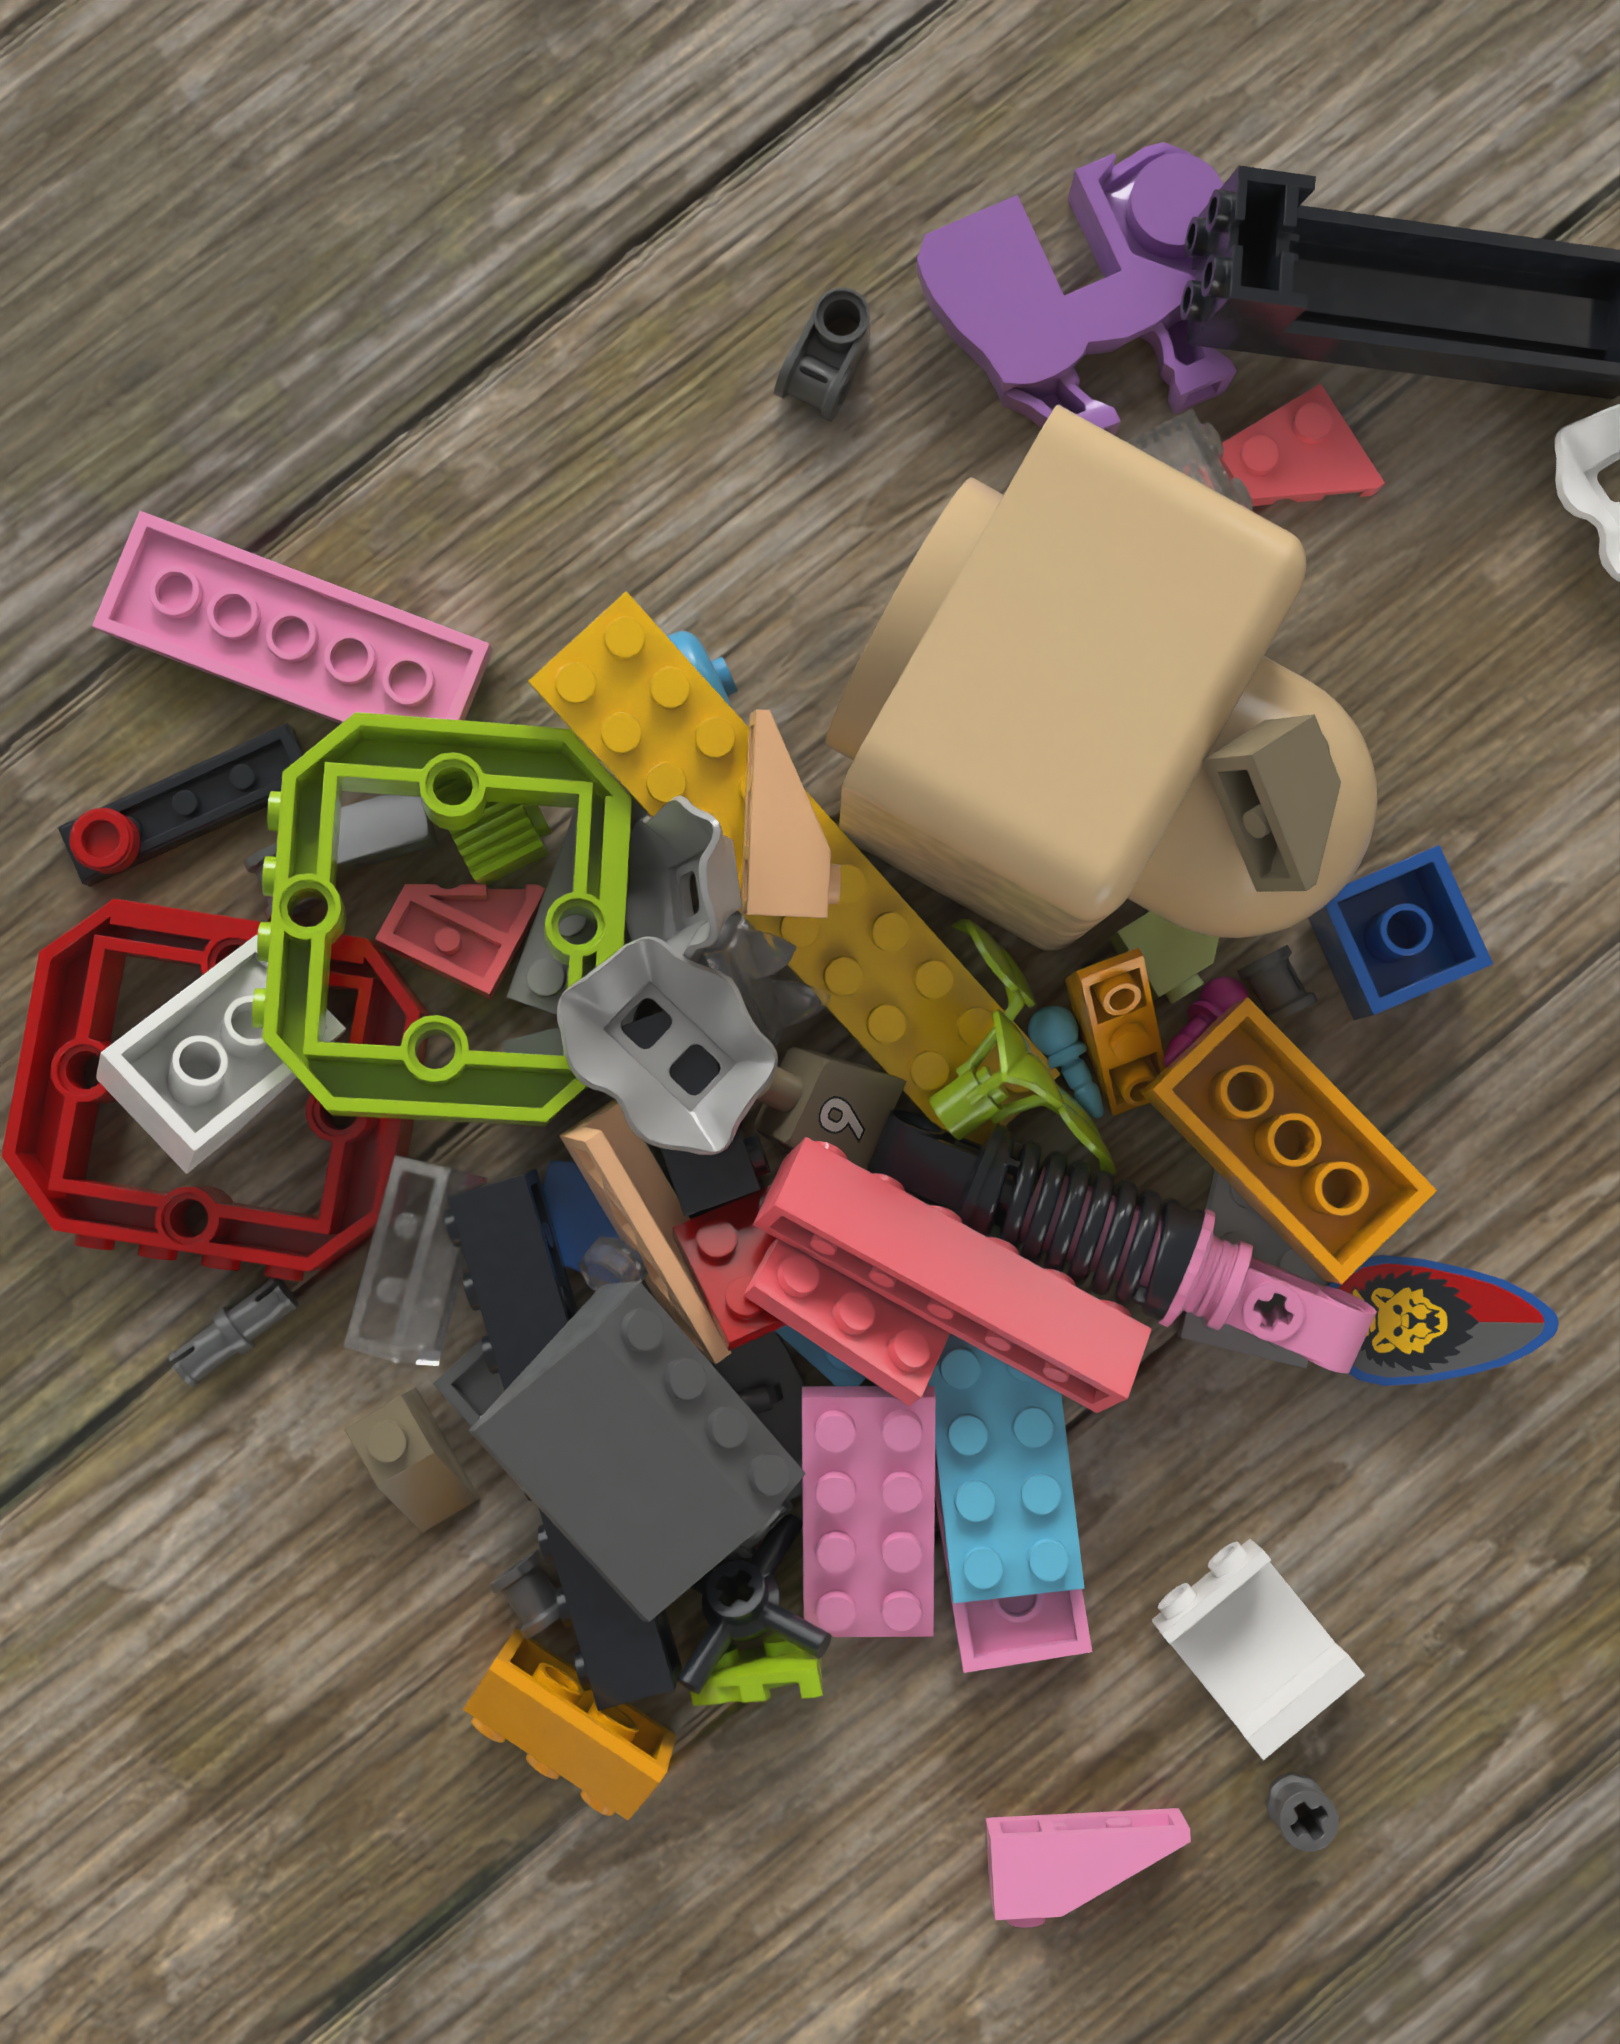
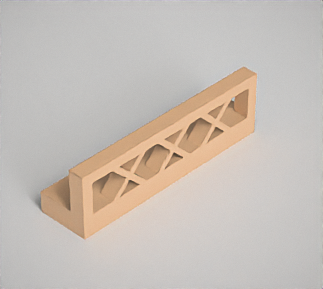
(643, 1215)

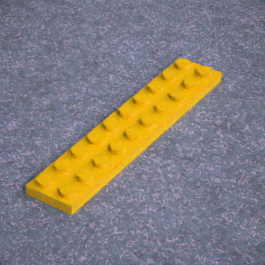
(674, 736)

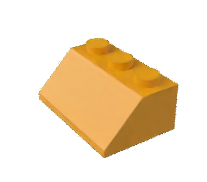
(543, 1710)

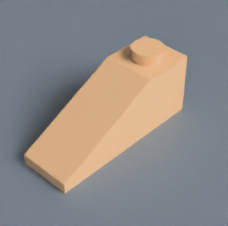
(783, 846)

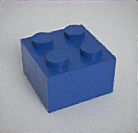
(1399, 934)

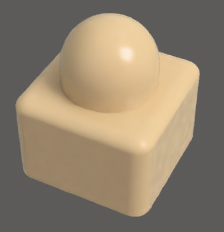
(1053, 695)

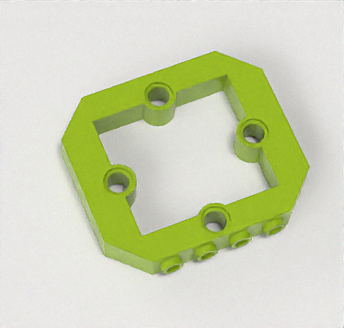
(413, 759)

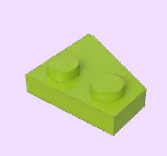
(754, 1671)

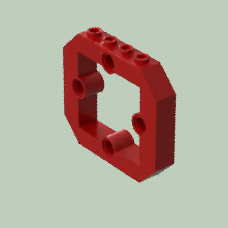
(57, 1110)

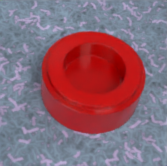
(105, 840)

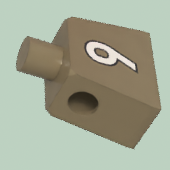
(827, 1103)

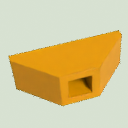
(1118, 1027)

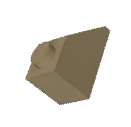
(1278, 800)
(412, 1461)

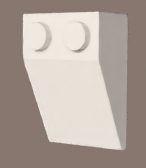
(198, 1063)

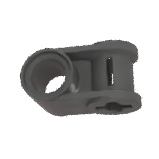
(824, 364)

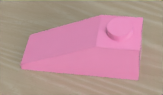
(1064, 1860)

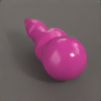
(1213, 1001)

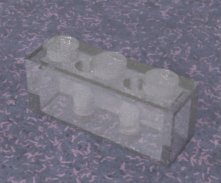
(410, 1267)

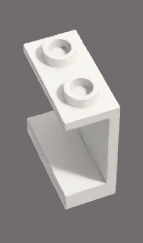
(1255, 1646)

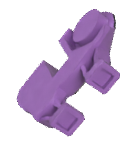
(1011, 317)

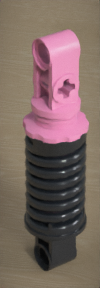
(1153, 1249)

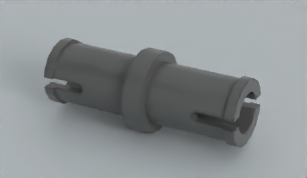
(233, 1331)

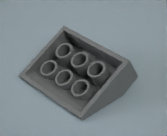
(637, 1448)

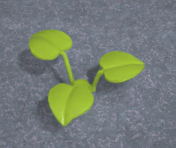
(979, 1094)

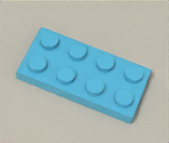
(1002, 1479)

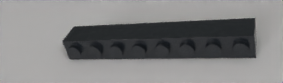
(525, 1302)

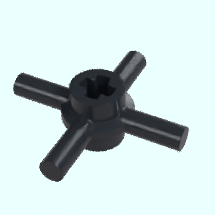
(753, 1618)

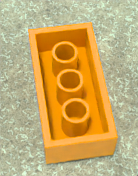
(1288, 1142)

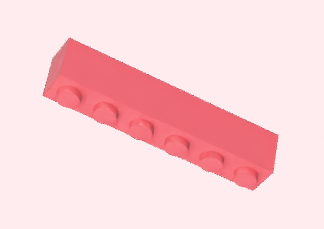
(953, 1275)

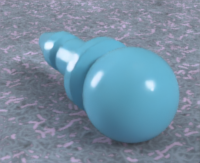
(1056, 1035)

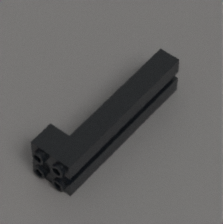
(1398, 292)

